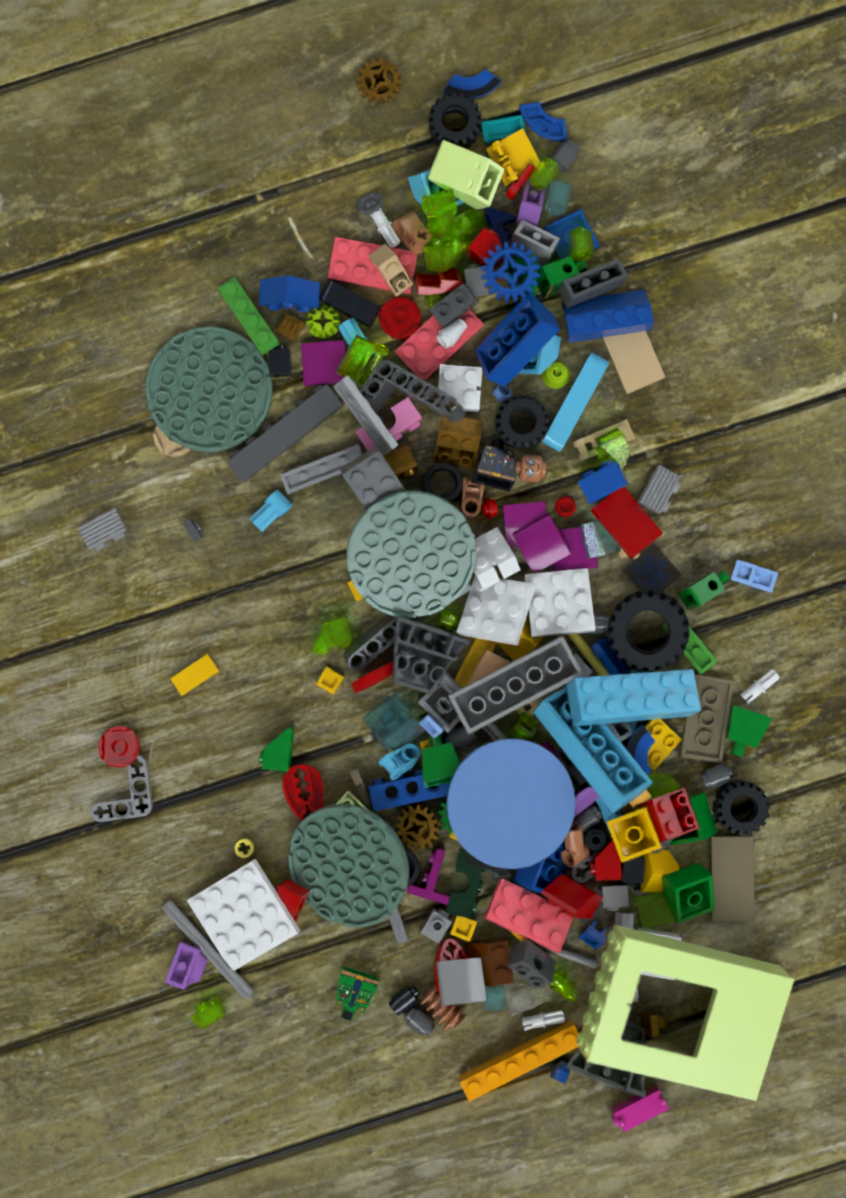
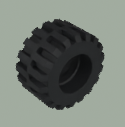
(459, 105)
(527, 404)
(759, 807)

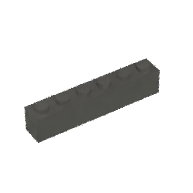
(285, 433)

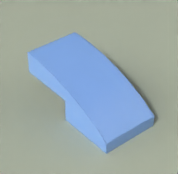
(754, 576)
(431, 726)

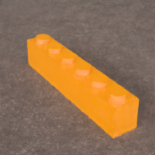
(519, 1060)

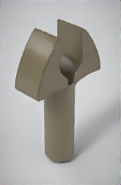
(358, 781)

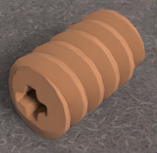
(447, 1013)

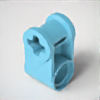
(400, 760)

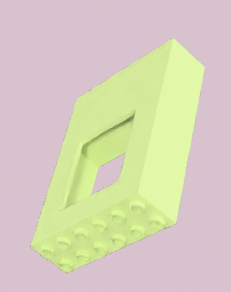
(736, 1028)

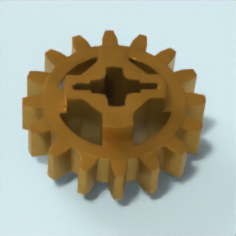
(371, 77)
(415, 816)

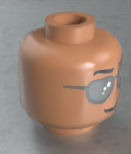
(530, 468)

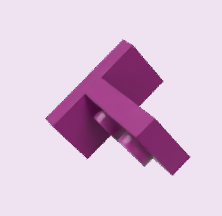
(430, 879)

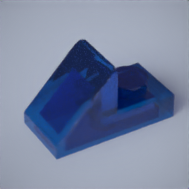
(497, 220)

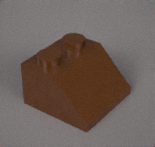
(494, 958)

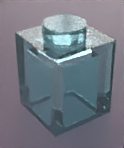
(558, 198)
(494, 998)

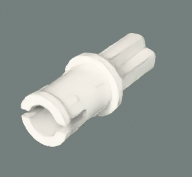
(385, 228)
(760, 686)
(543, 1020)

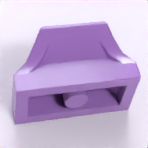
(584, 797)
(186, 966)

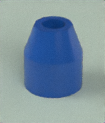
(560, 1072)

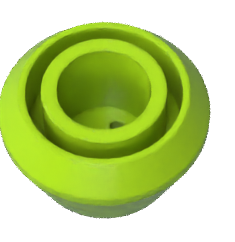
(554, 380)

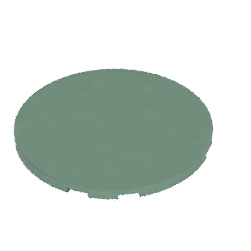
(208, 389)
(411, 554)
(349, 865)

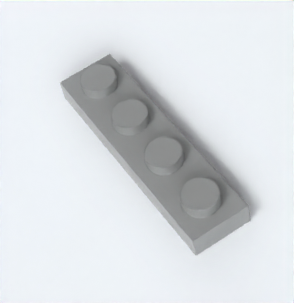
(365, 415)
(319, 470)

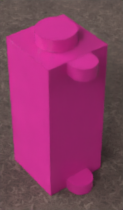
(639, 1109)

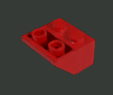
(671, 814)
(572, 896)

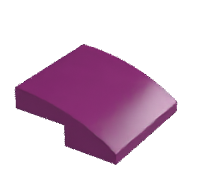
(321, 362)
(519, 516)
(541, 543)
(578, 558)

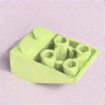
(467, 173)

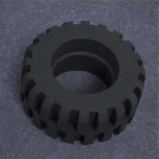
(648, 659)

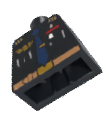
(495, 467)

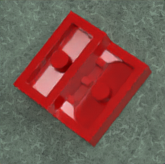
(440, 283)

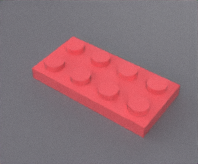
(353, 266)
(425, 354)
(528, 915)

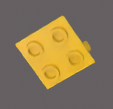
(513, 155)
(665, 742)

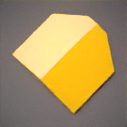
(655, 867)

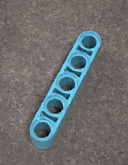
(575, 402)

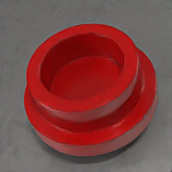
(565, 506)
(489, 508)

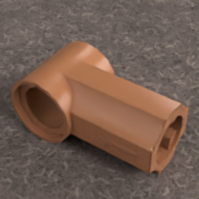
(575, 849)

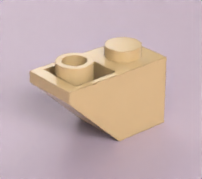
(390, 269)

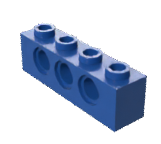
(381, 800)

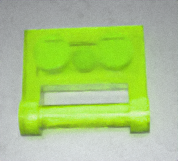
(358, 356)

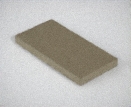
(706, 730)
(732, 878)

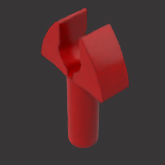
(516, 187)

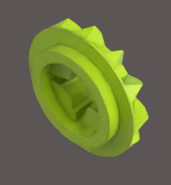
(330, 328)

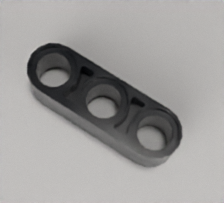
(349, 303)

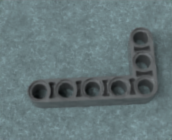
(410, 388)
(375, 634)

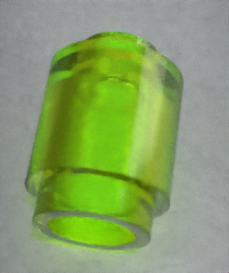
(544, 173)

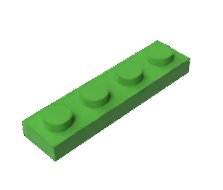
(248, 316)

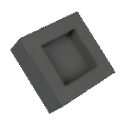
(194, 529)

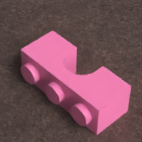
(406, 418)

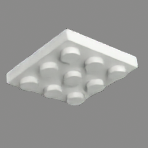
(560, 603)
(497, 611)

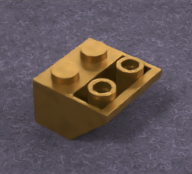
(458, 442)
(401, 462)

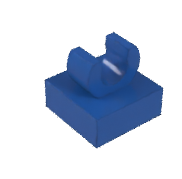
(592, 936)

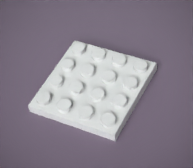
(243, 915)

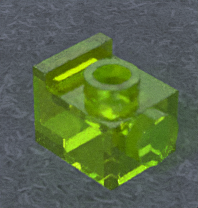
(519, 732)
(208, 1013)

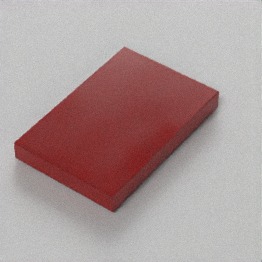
(626, 522)

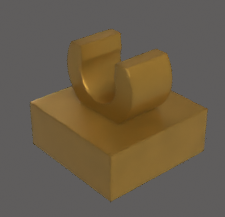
(290, 327)
(652, 1023)

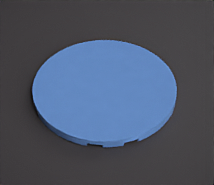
(510, 803)

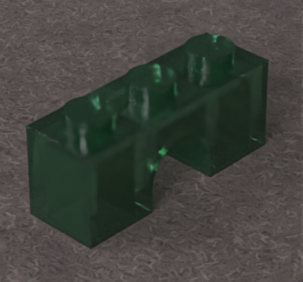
(463, 902)

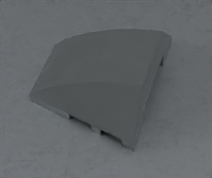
(423, 654)
(613, 1077)

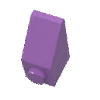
(531, 204)

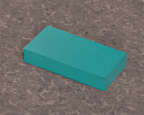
(501, 128)

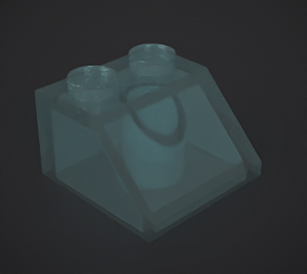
(393, 724)

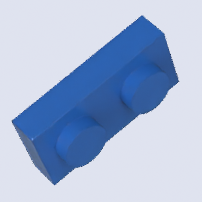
(604, 652)

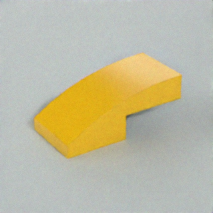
(194, 675)

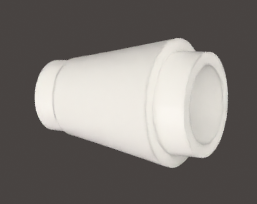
(450, 334)

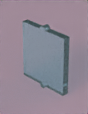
(597, 540)

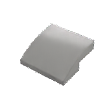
(461, 981)

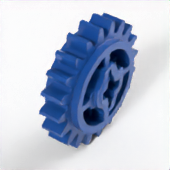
(507, 254)

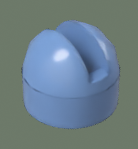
(501, 393)

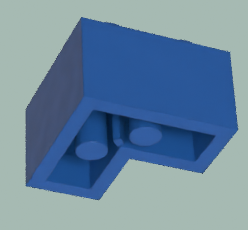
(289, 293)
(603, 482)

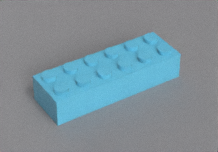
(633, 697)
(594, 753)

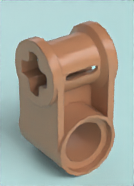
(412, 230)
(471, 495)

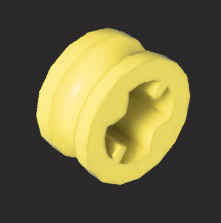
(241, 853)

